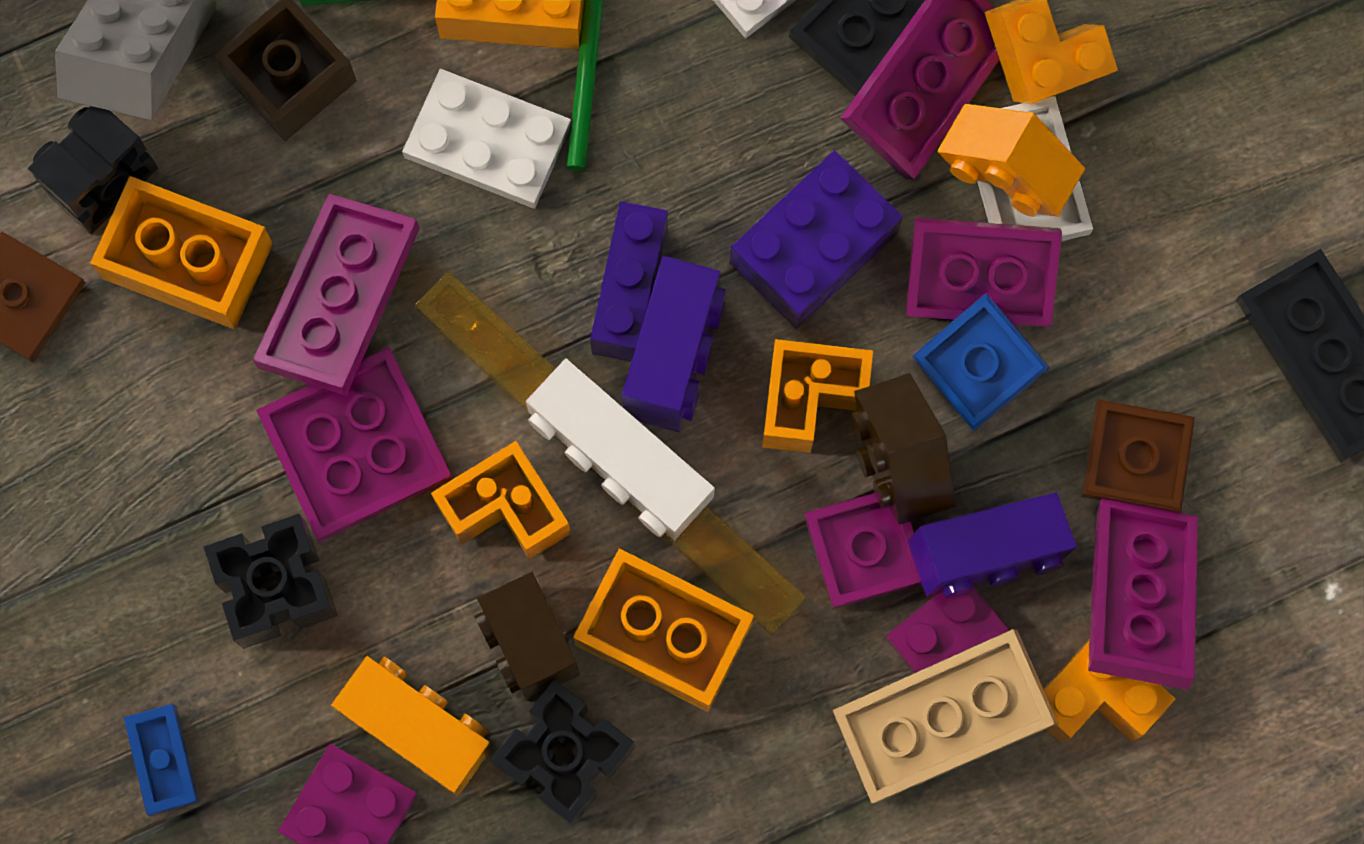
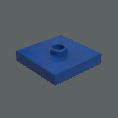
(981, 362)

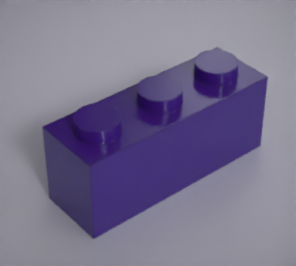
(628, 279)
(992, 546)

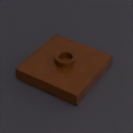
(32, 297)
(1138, 456)

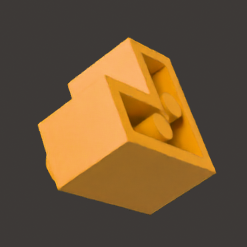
(1041, 60)
(1013, 154)
(807, 378)
(502, 489)
(1123, 701)

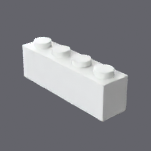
(619, 450)

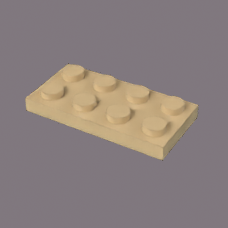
(945, 716)

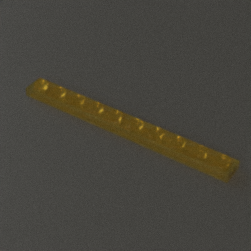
(521, 370)

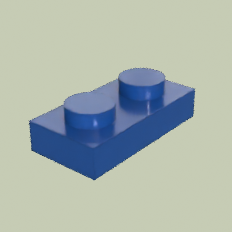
(161, 760)

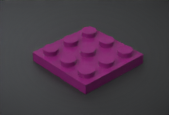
(354, 450)

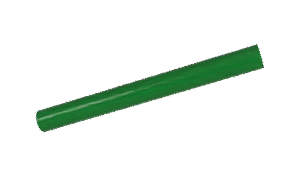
(584, 85)

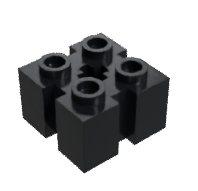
(91, 166)
(242, 569)
(561, 721)

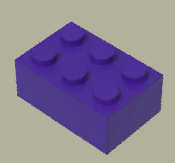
(815, 239)
(674, 344)

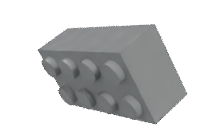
(128, 52)

